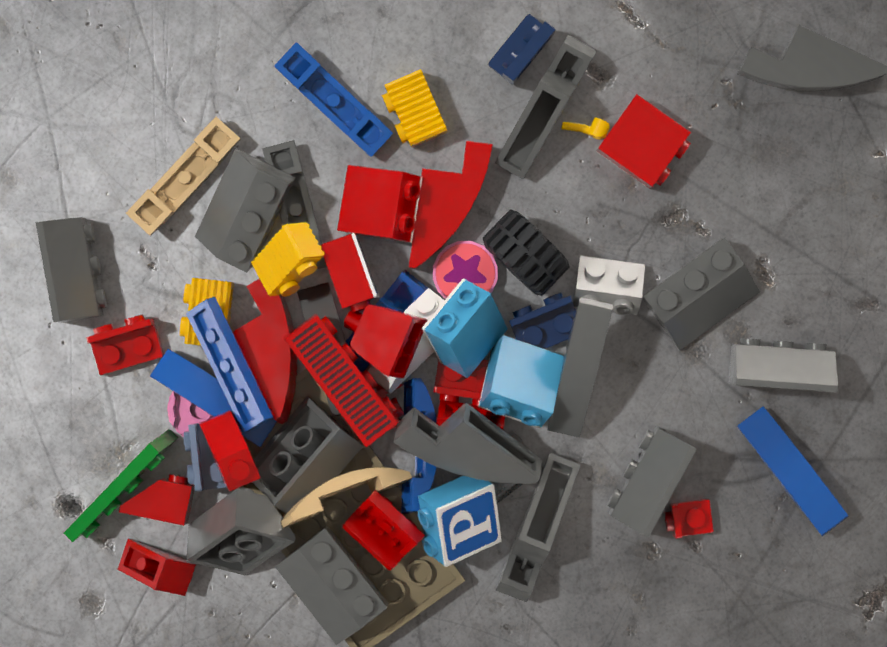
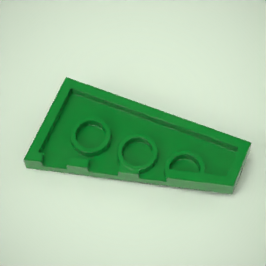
(126, 481)

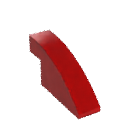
(447, 201)
(268, 353)

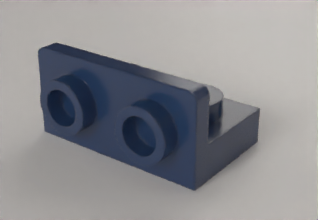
(521, 48)
(545, 325)

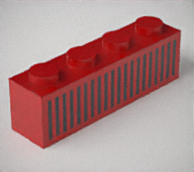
(341, 380)

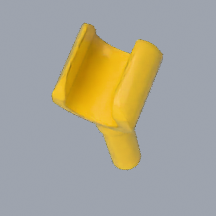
(597, 130)

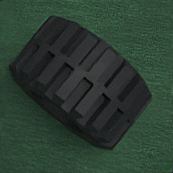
(526, 252)

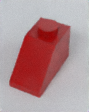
(229, 450)
(164, 501)
(156, 567)

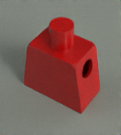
(385, 338)

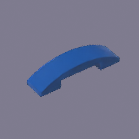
(333, 99)
(202, 390)
(417, 396)

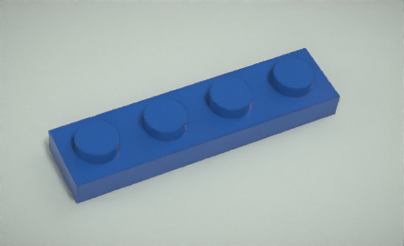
(229, 364)

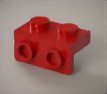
(383, 530)

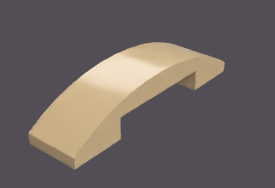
(184, 177)
(376, 478)

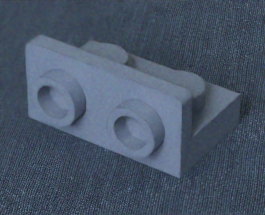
(203, 471)

